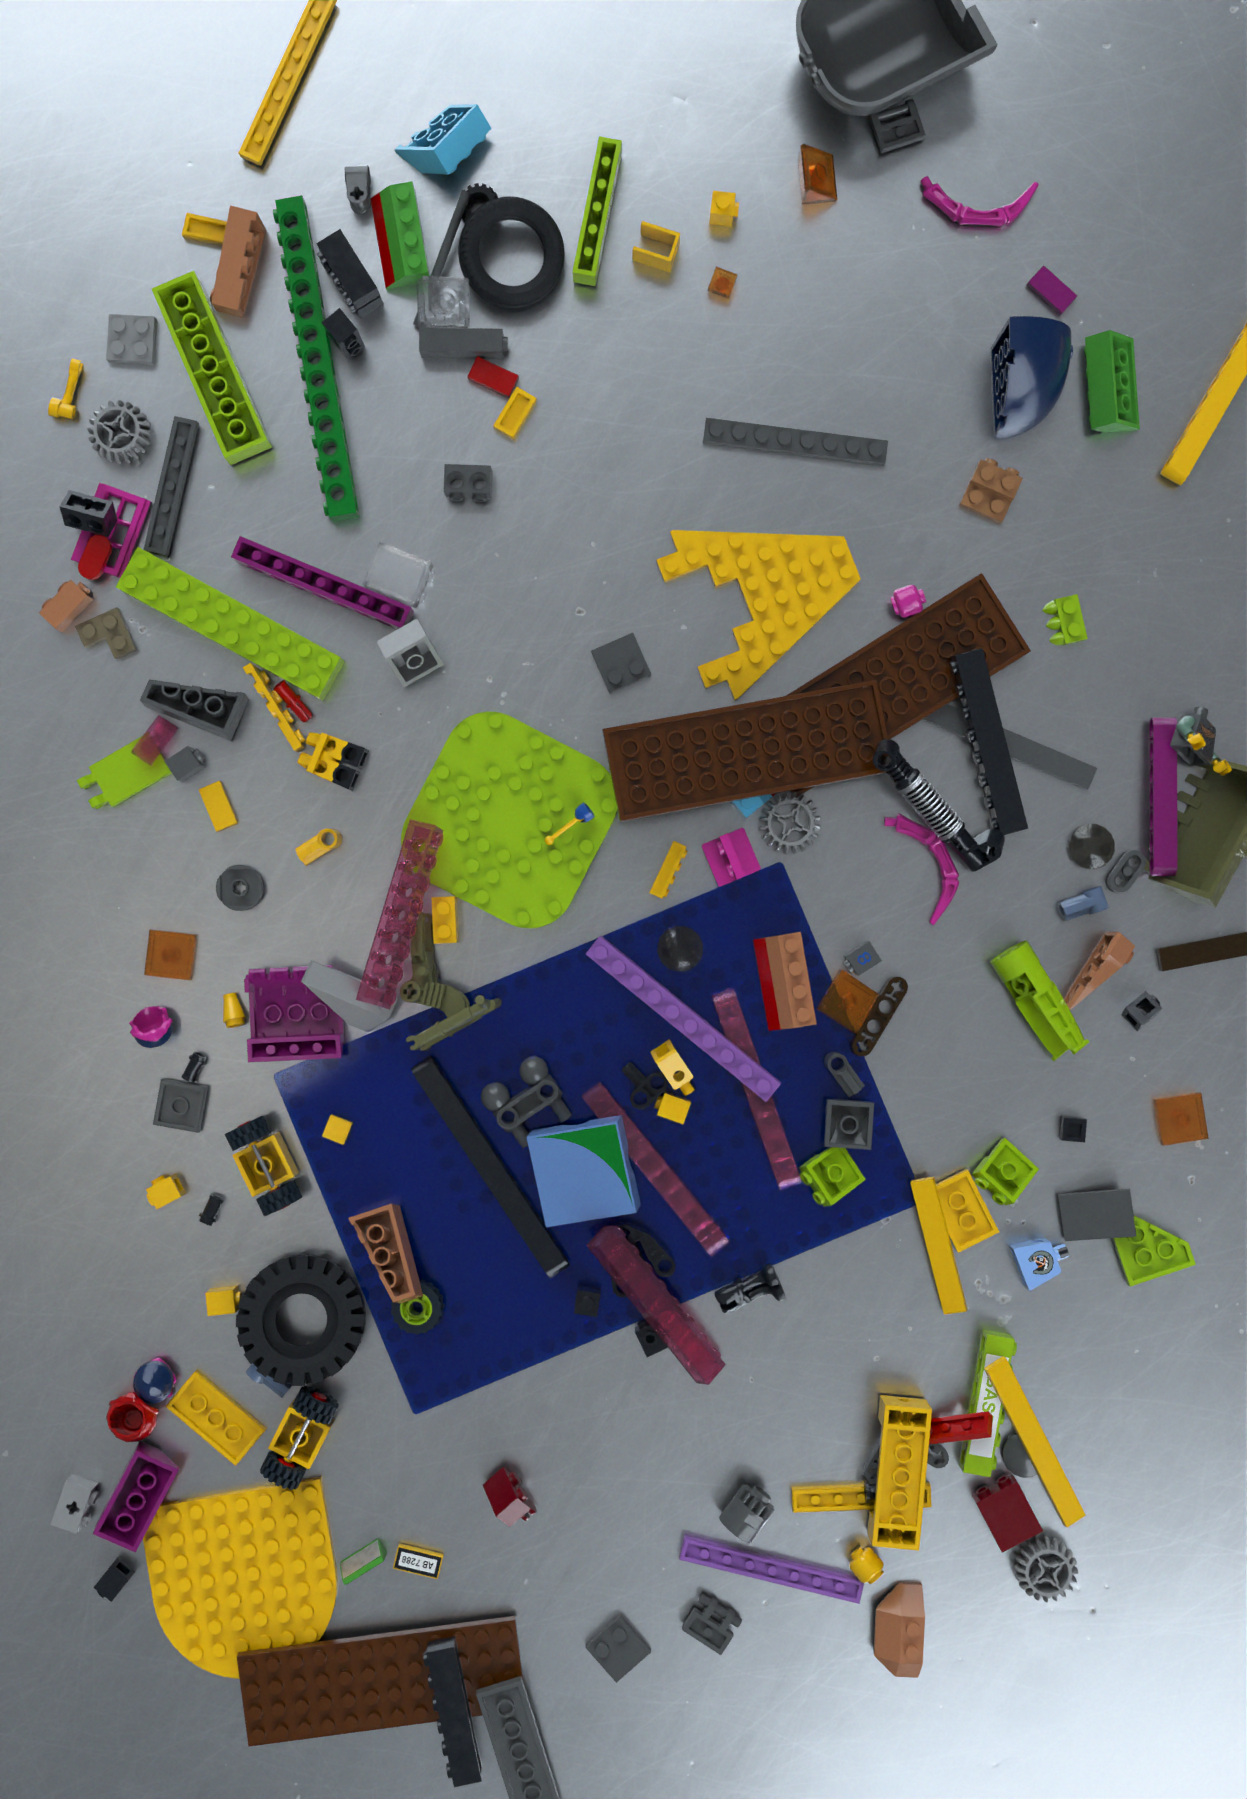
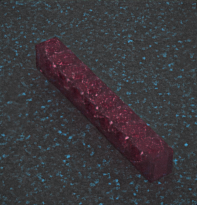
(395, 902)

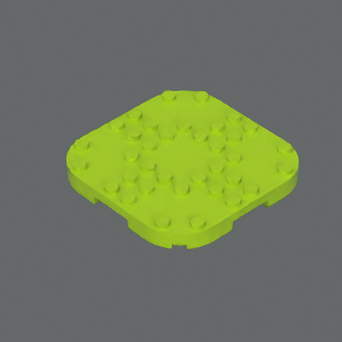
(497, 800)

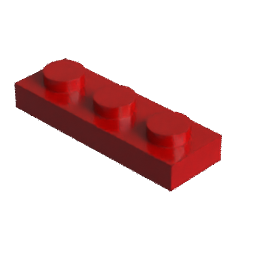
(961, 1427)

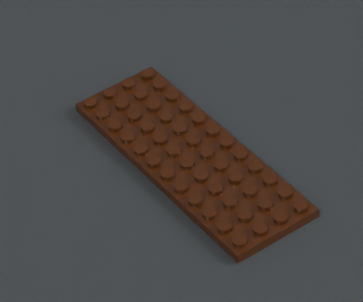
(916, 654)
(745, 750)
(365, 1680)

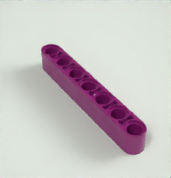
(1162, 797)

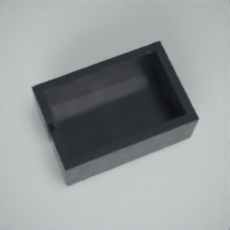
(348, 274)

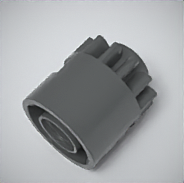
(747, 1512)

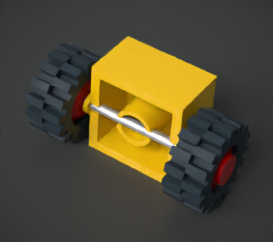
(265, 1165)
(299, 1437)

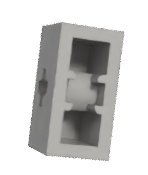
(66, 1514)

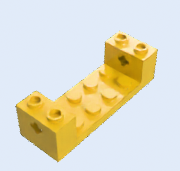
(900, 1473)

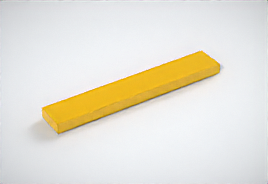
(938, 1245)
(837, 1498)

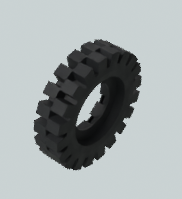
(258, 1326)

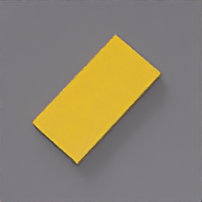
(216, 1417)

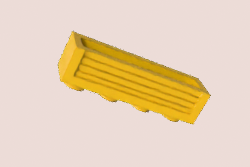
(668, 869)

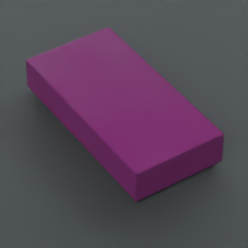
(1051, 290)

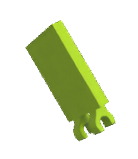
(122, 776)

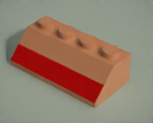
(784, 981)

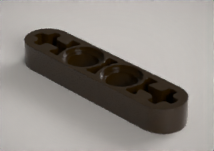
(881, 1018)

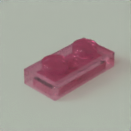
(154, 740)

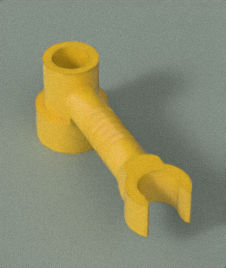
(63, 406)

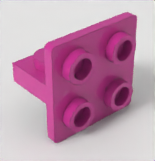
(731, 857)

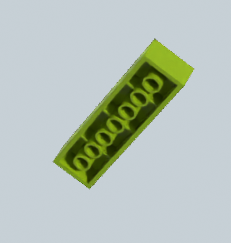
(211, 367)

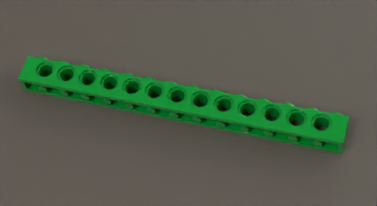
(295, 210)

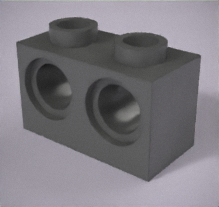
(469, 475)

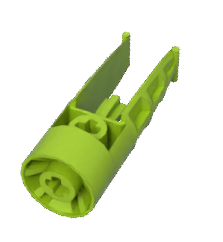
(1039, 999)

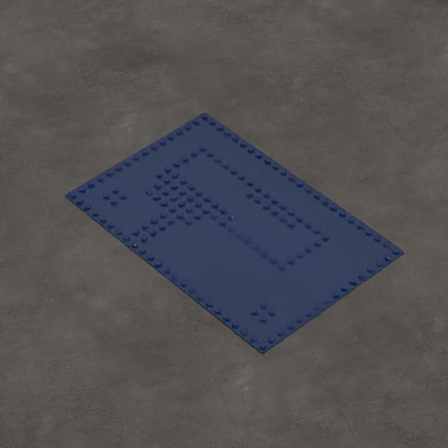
(586, 1027)

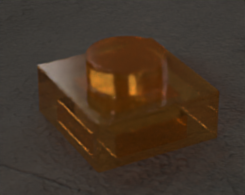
(722, 282)

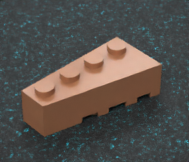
(238, 261)
(389, 1249)

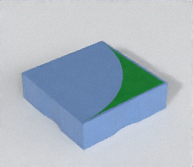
(583, 1171)

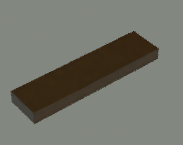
(1202, 951)

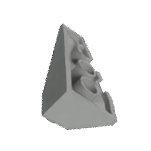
(340, 994)

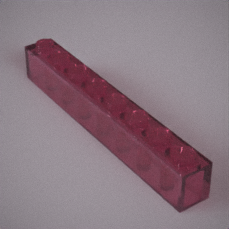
(656, 1304)

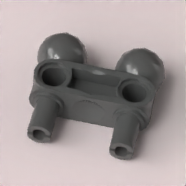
(528, 1101)

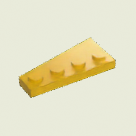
(285, 718)

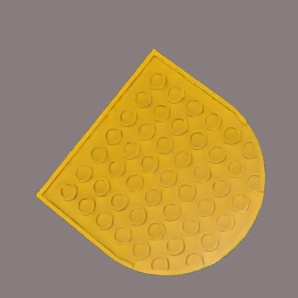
(242, 1572)

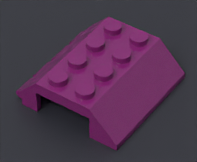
(289, 1018)

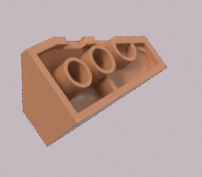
(1106, 959)

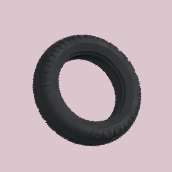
(545, 227)

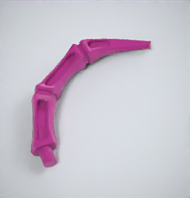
(969, 216)
(947, 868)

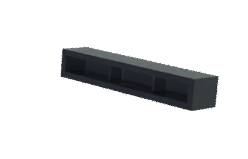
(454, 1711)

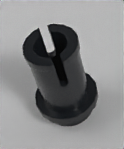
(194, 1066)
(211, 1210)

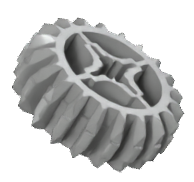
(115, 448)
(800, 827)
(1037, 1575)

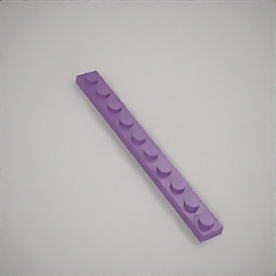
(683, 1018)

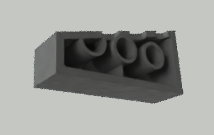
(204, 708)

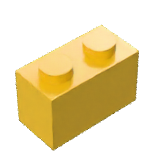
(445, 919)

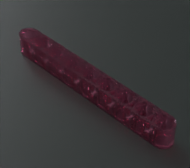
(763, 1112)
(659, 1173)

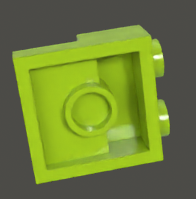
(1005, 1173)
(831, 1175)

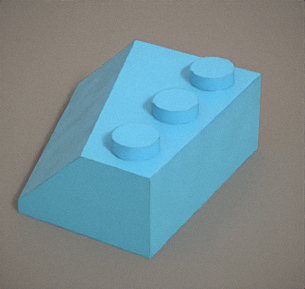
(447, 139)

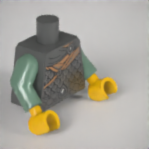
(1195, 741)

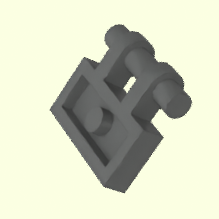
(706, 1629)

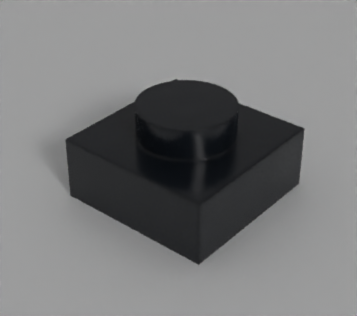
(1073, 1129)

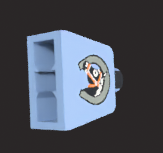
(1037, 1261)

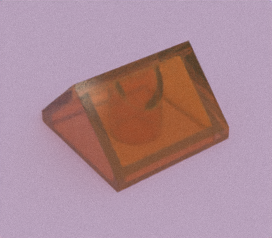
(816, 175)

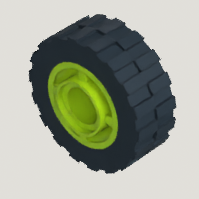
(420, 1322)

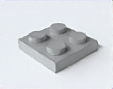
(131, 339)

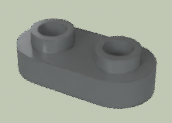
(1126, 872)

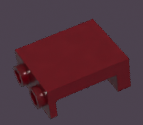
(1007, 1512)

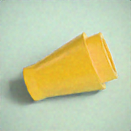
(232, 1011)

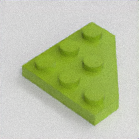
(1151, 1253)

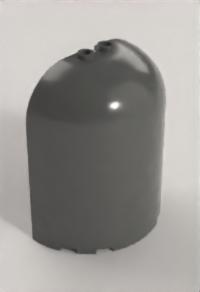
(886, 50)

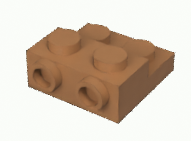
(991, 490)

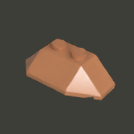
(901, 1630)

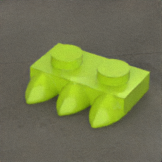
(1067, 620)

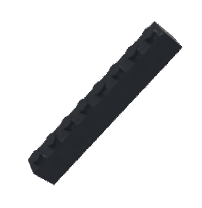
(988, 741)

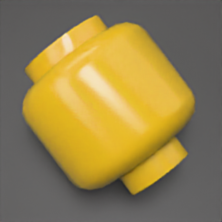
(866, 1565)

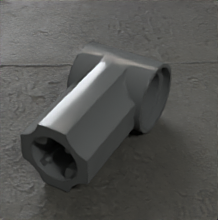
(844, 1074)

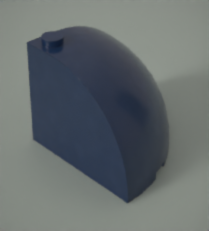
(1028, 372)

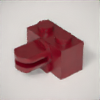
(508, 1497)

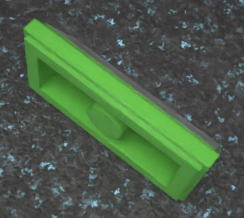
(362, 1561)

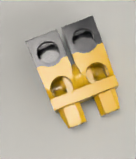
(326, 757)

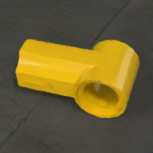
(317, 846)

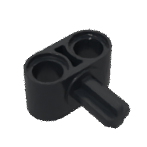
(643, 1084)

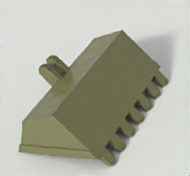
(1209, 835)

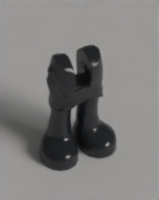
(761, 1283)

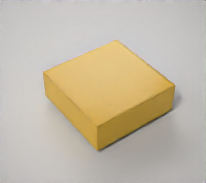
(337, 1129)

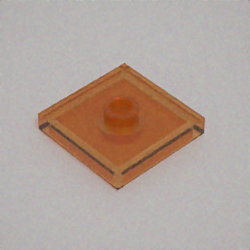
(170, 954)
(848, 1001)
(1181, 1118)

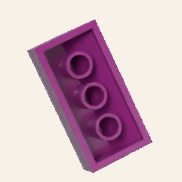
(136, 1497)

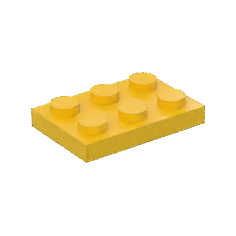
(965, 1211)

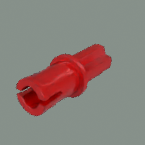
(293, 701)

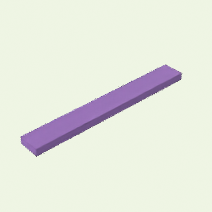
(771, 1569)

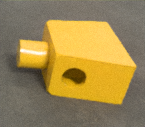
(669, 1062)

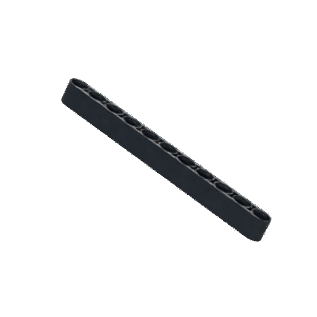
(490, 1166)

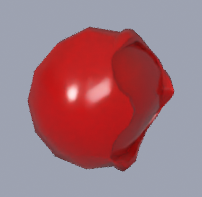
(129, 1425)

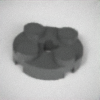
(230, 878)

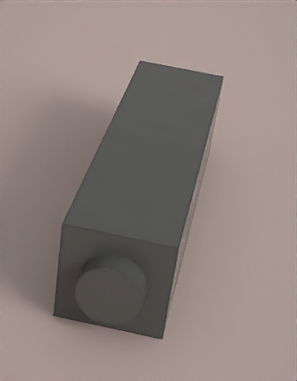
(462, 343)

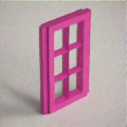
(132, 534)

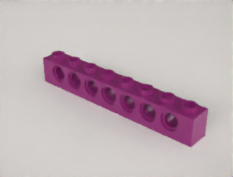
(321, 583)

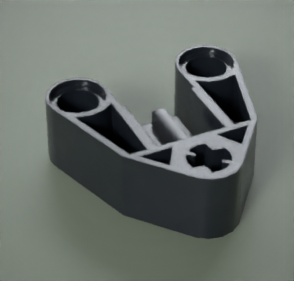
(653, 1248)

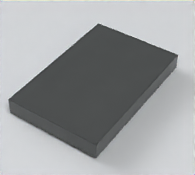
(1097, 1215)

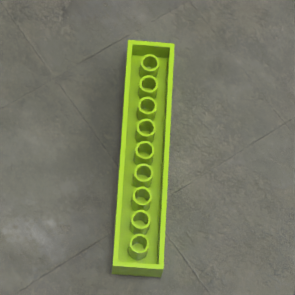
(230, 623)

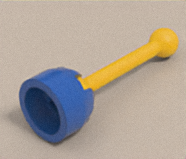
(582, 814)

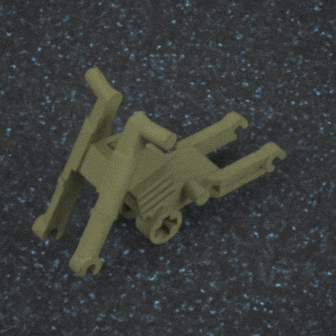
(438, 995)

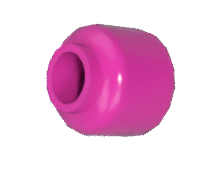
(908, 601)

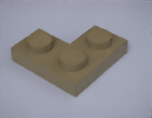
(108, 627)

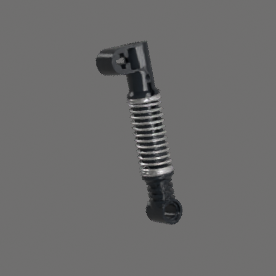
(949, 827)

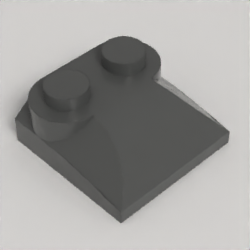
(848, 1123)

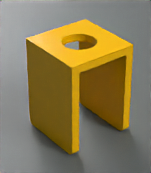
(662, 235)

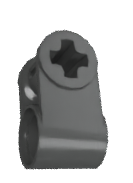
(358, 186)

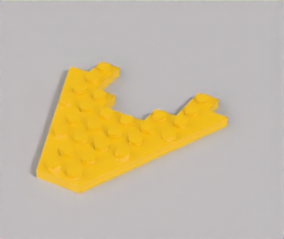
(785, 584)

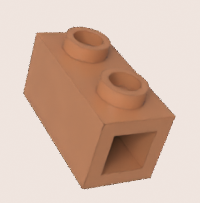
(66, 604)

